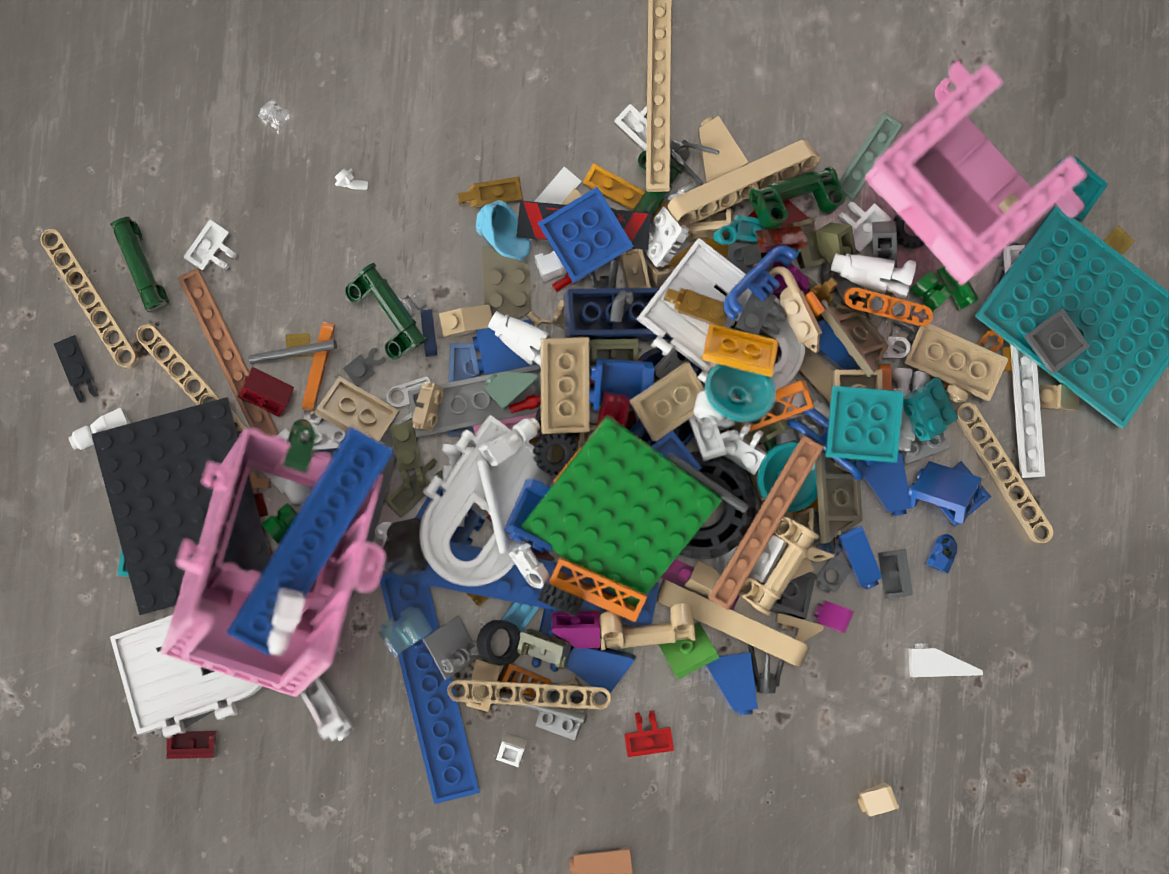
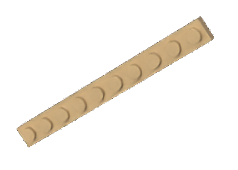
(659, 95)

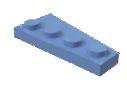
(462, 366)

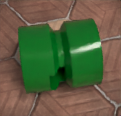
(930, 290)
(278, 525)

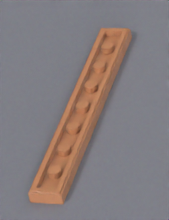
(224, 347)
(765, 522)

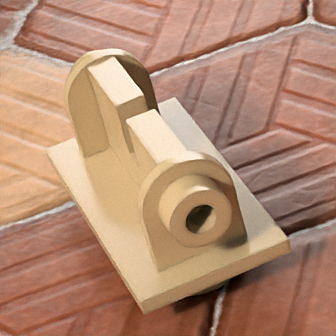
(431, 396)

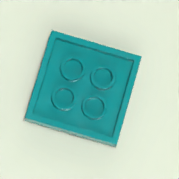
(864, 424)

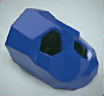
(942, 553)

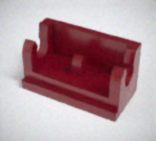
(265, 392)
(614, 406)
(192, 745)

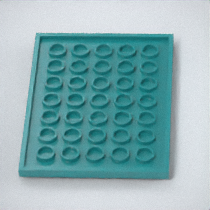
(1106, 298)

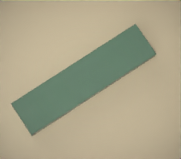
(870, 152)

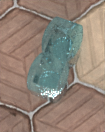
(405, 631)

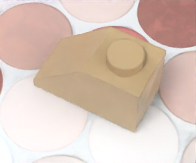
(465, 320)
(877, 800)

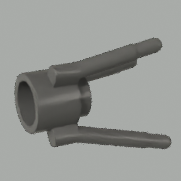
(680, 153)
(606, 281)
(766, 682)

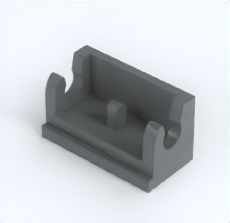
(895, 574)

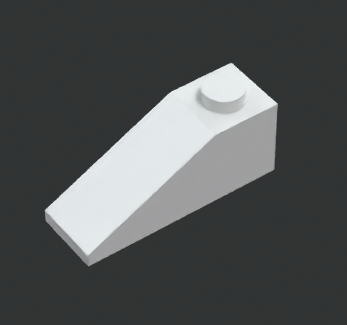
(933, 663)

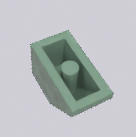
(508, 386)

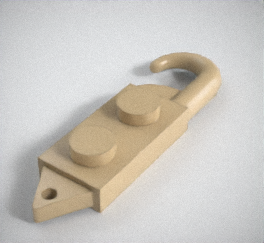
(798, 311)

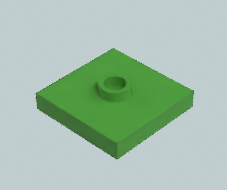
(688, 655)

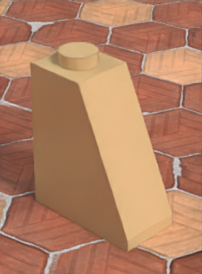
(716, 136)

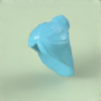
(499, 226)

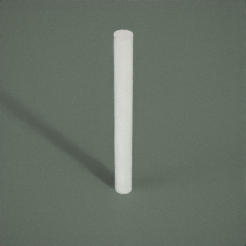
(493, 506)

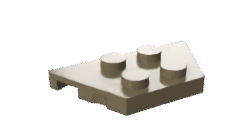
(506, 284)
(857, 335)
(837, 498)

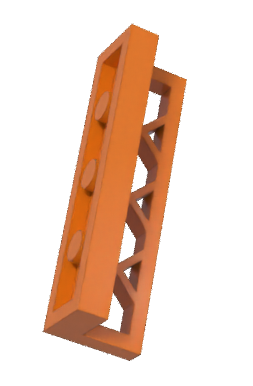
(783, 393)
(595, 594)

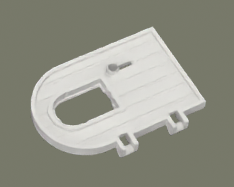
(700, 272)
(462, 489)
(168, 687)

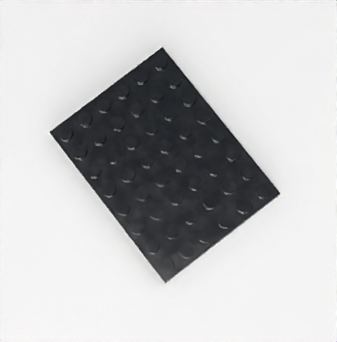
(159, 498)

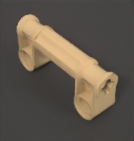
(799, 539)
(679, 628)

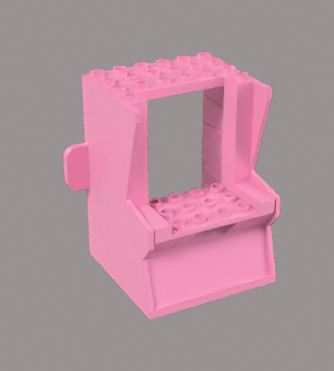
(953, 178)
(216, 590)

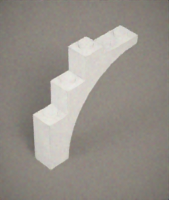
(326, 712)

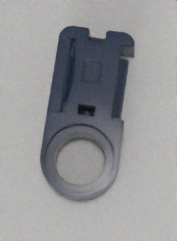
(429, 331)

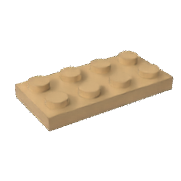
(956, 361)
(564, 385)

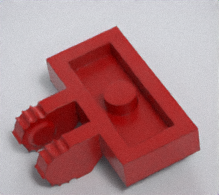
(648, 741)

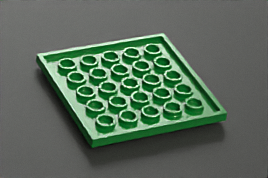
(621, 509)

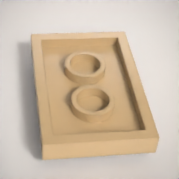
(668, 401)
(352, 406)

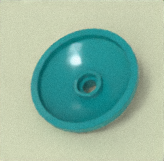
(754, 393)
(770, 469)

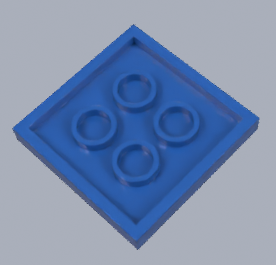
(585, 235)

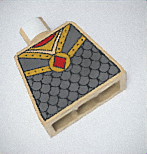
(817, 551)

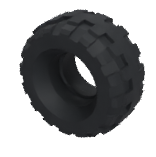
(733, 524)

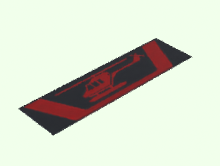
(530, 213)

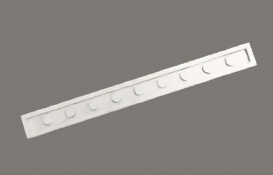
(1026, 401)

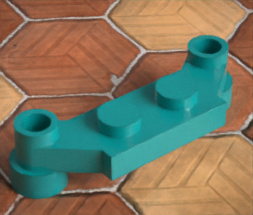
(742, 229)

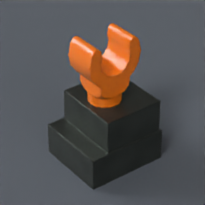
(752, 255)

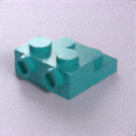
(1087, 189)
(929, 410)

